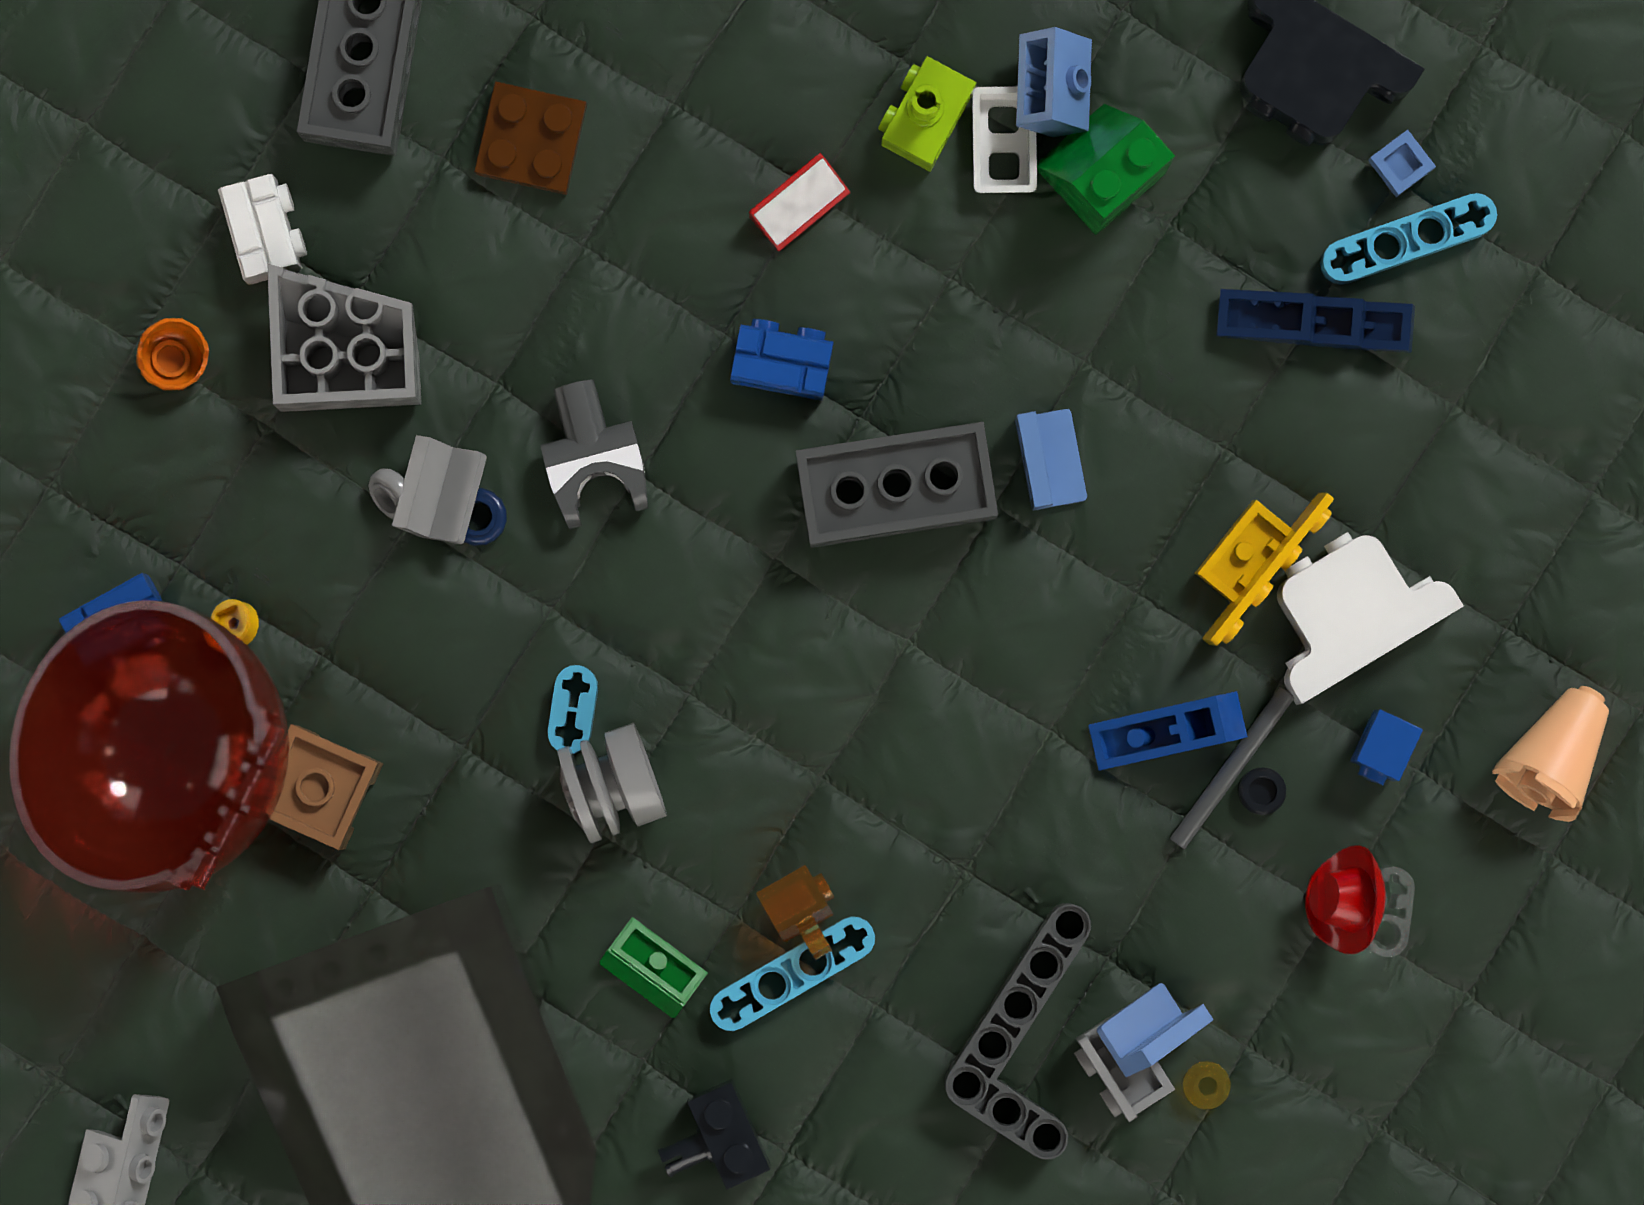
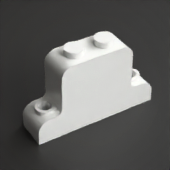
(1353, 611)

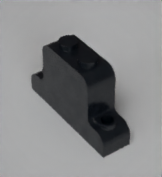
(1318, 69)

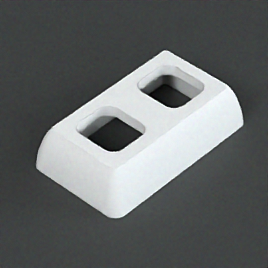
(986, 143)

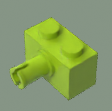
(927, 113)

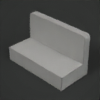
(439, 491)

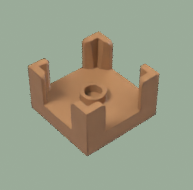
(323, 788)

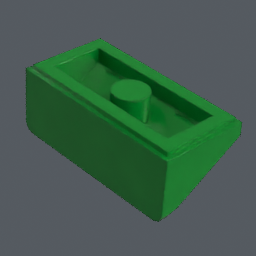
(652, 968)

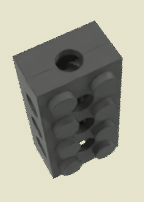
(383, 75)
(911, 455)

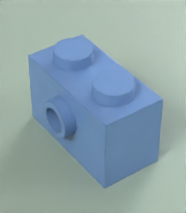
(1054, 82)

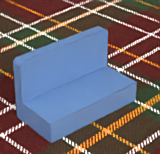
(1050, 458)
(1150, 1029)

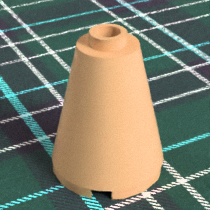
(1556, 755)

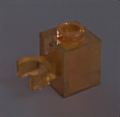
(798, 906)

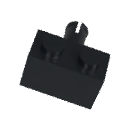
(722, 1136)

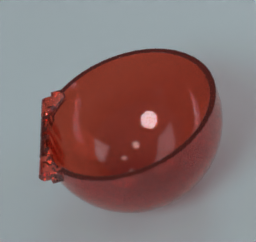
(148, 749)

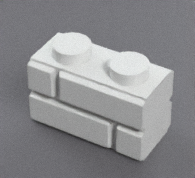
(261, 227)

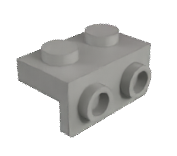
(1123, 1094)

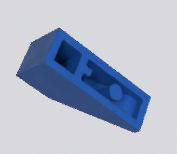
(1168, 730)

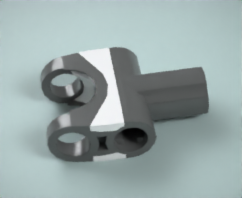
(590, 451)

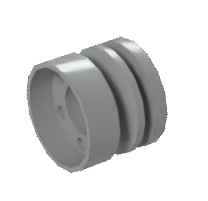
(611, 783)

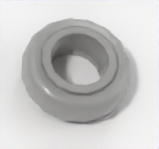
(385, 489)

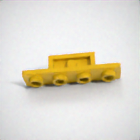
(1251, 556)

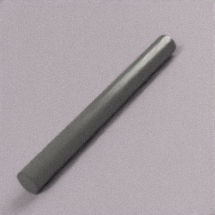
(1232, 768)

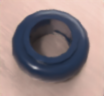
(496, 525)

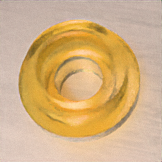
(1193, 1077)

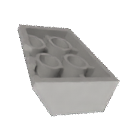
(339, 345)

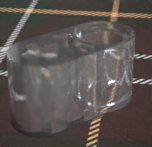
(1401, 901)

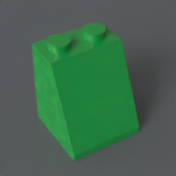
(1107, 166)

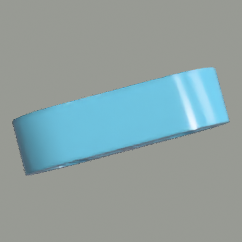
(561, 707)

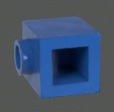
(1385, 747)

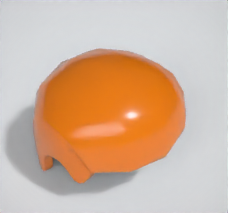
(172, 354)

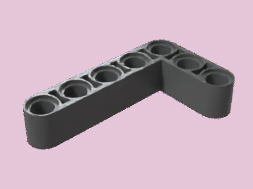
(1013, 1031)

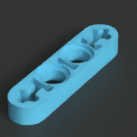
(1406, 233)
(794, 976)

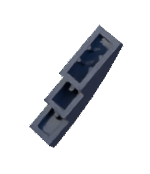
(1315, 320)

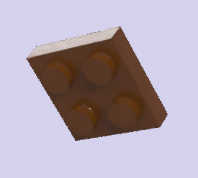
(530, 138)

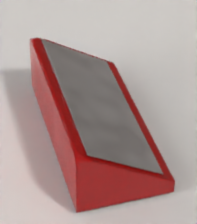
(799, 202)

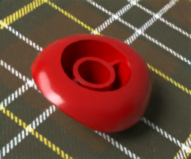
(1346, 900)

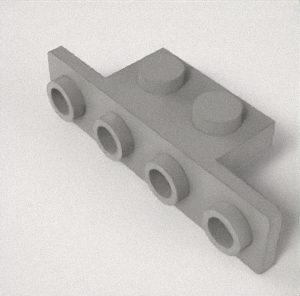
(121, 1168)

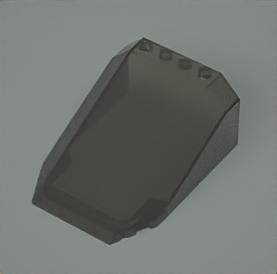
(417, 1065)

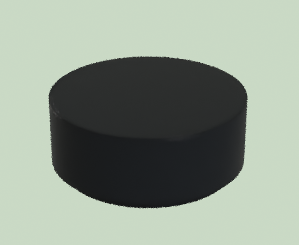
(1262, 791)

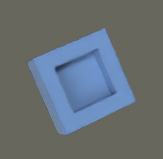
(1401, 163)

